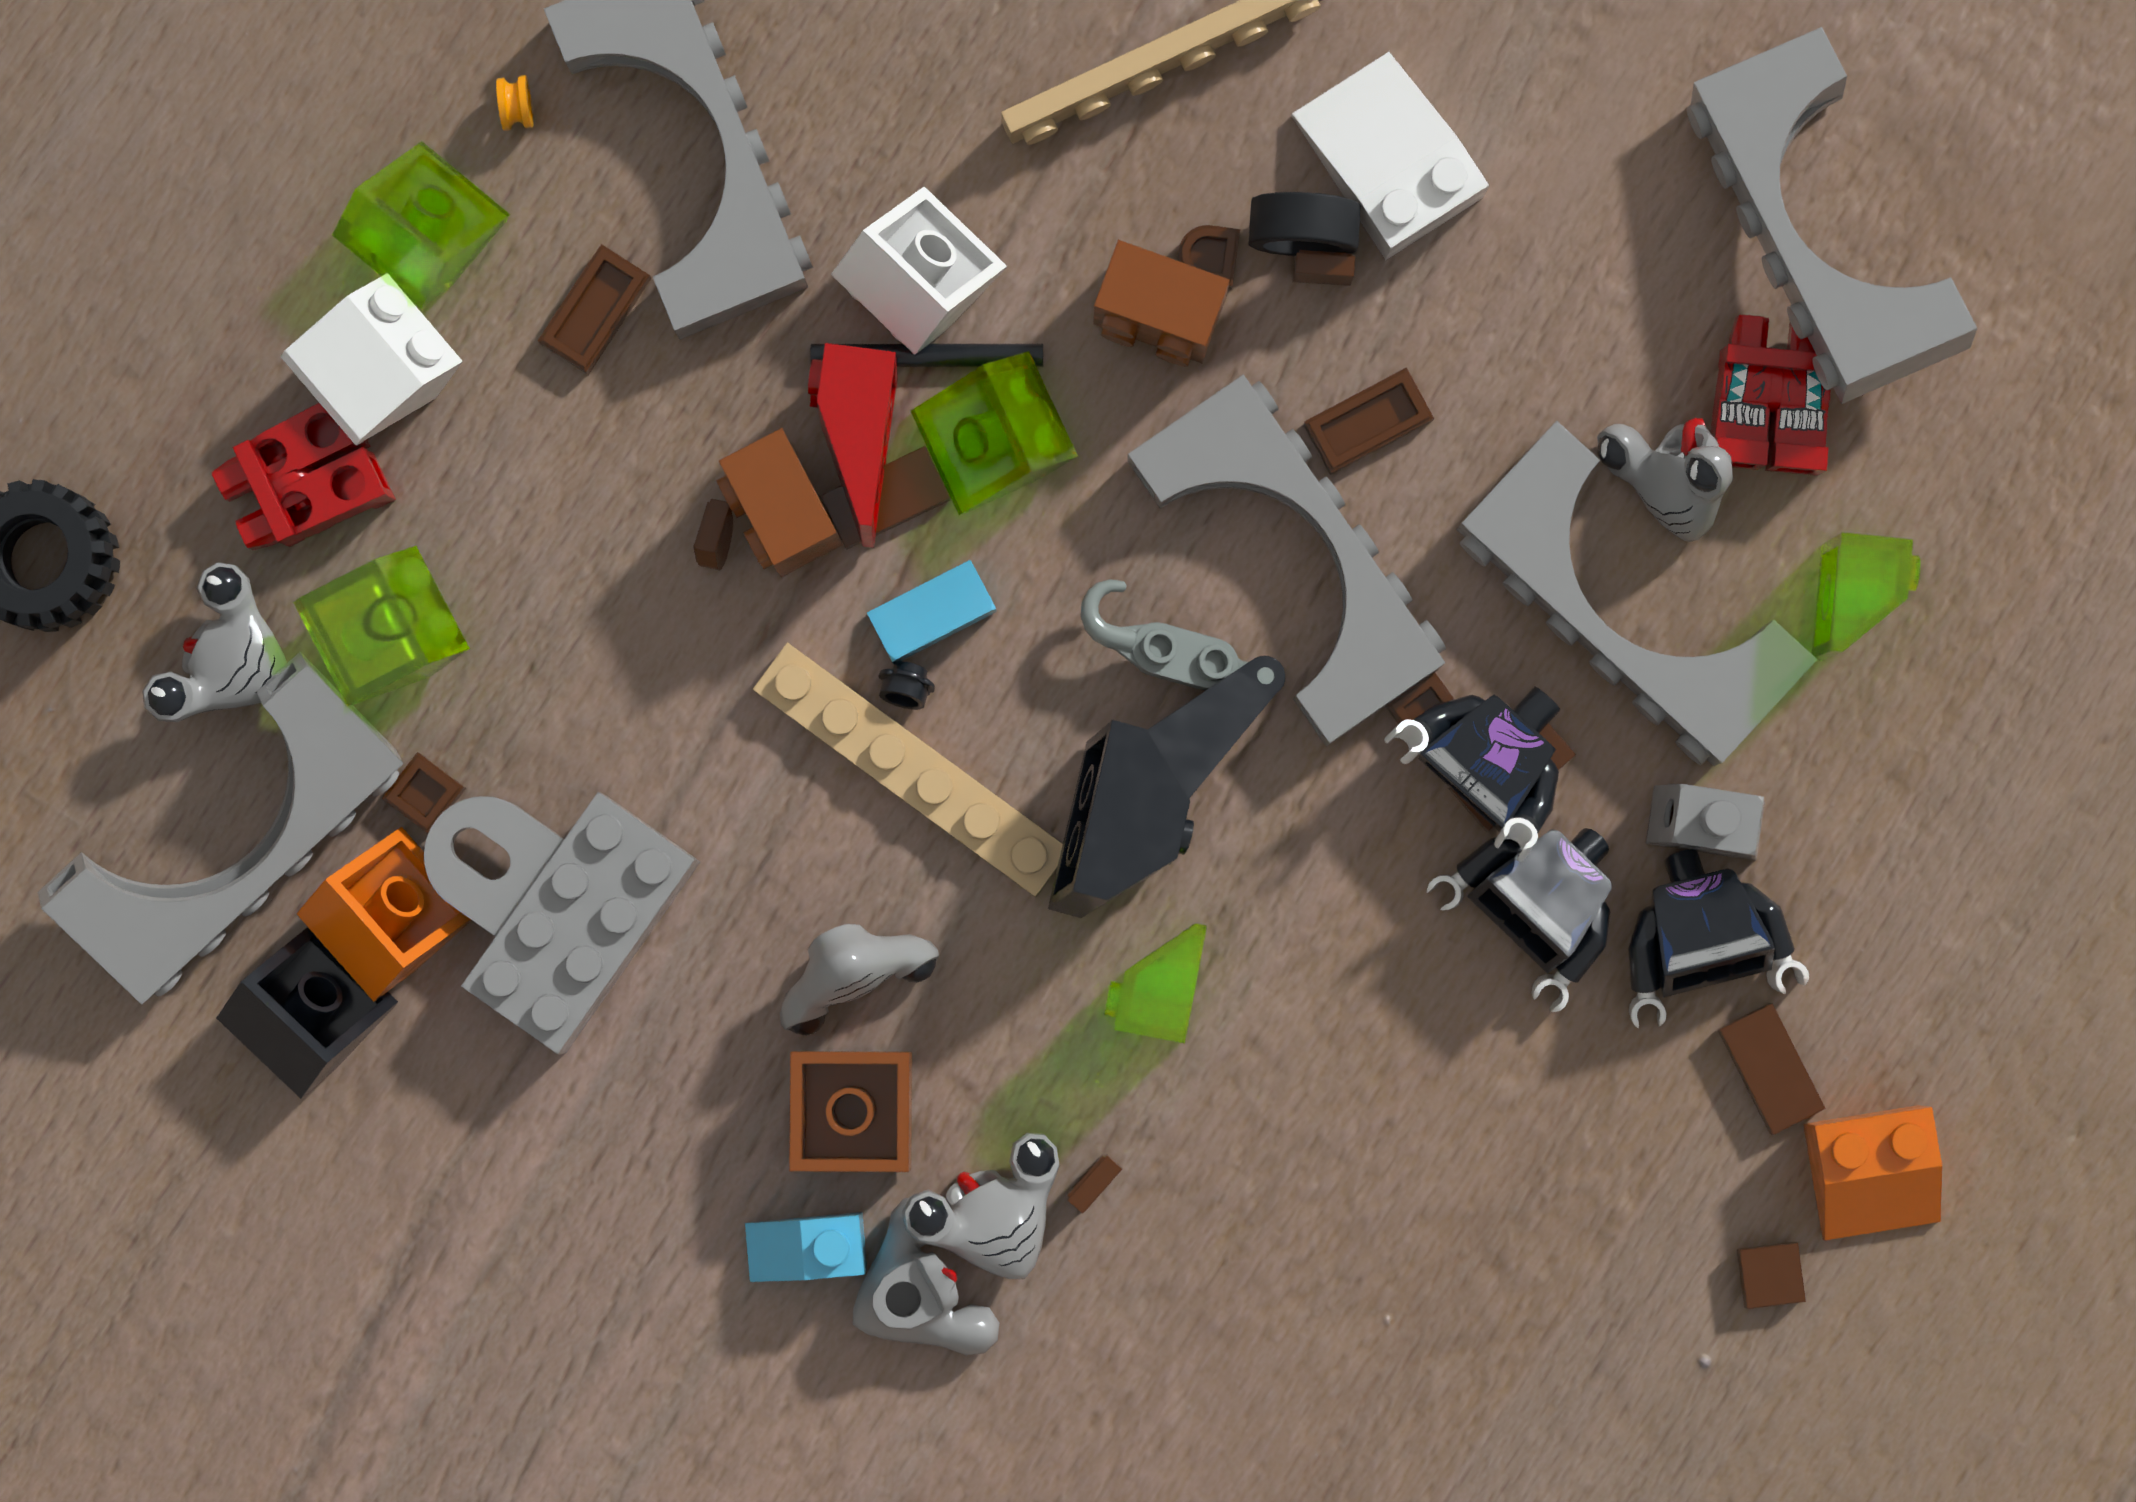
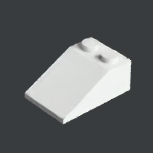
(1391, 154)

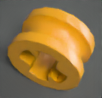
(514, 102)

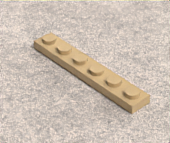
(1142, 67)
(910, 769)

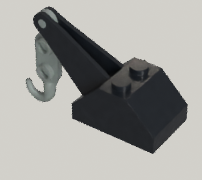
(1138, 780)

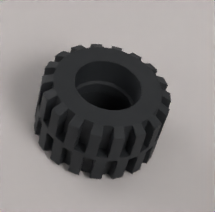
(87, 564)

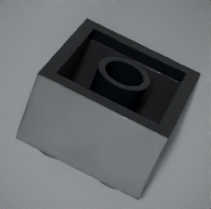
(302, 1013)

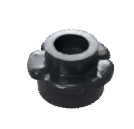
(905, 685)

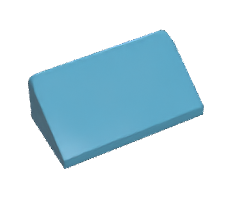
(932, 612)

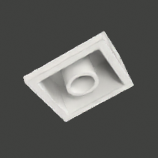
(917, 269)
(372, 359)

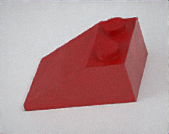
(855, 409)

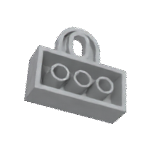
(562, 912)

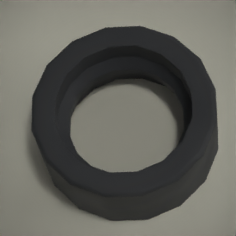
(1303, 221)

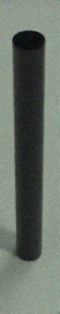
(947, 354)

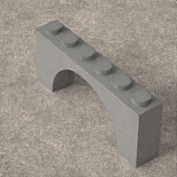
(746, 251)
(1857, 329)
(1241, 446)
(1703, 698)
(154, 930)

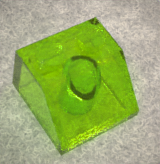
(419, 223)
(993, 432)
(1859, 586)
(382, 626)
(1159, 989)

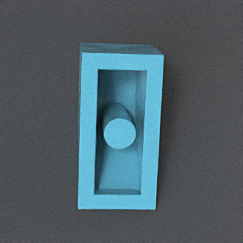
(806, 1248)

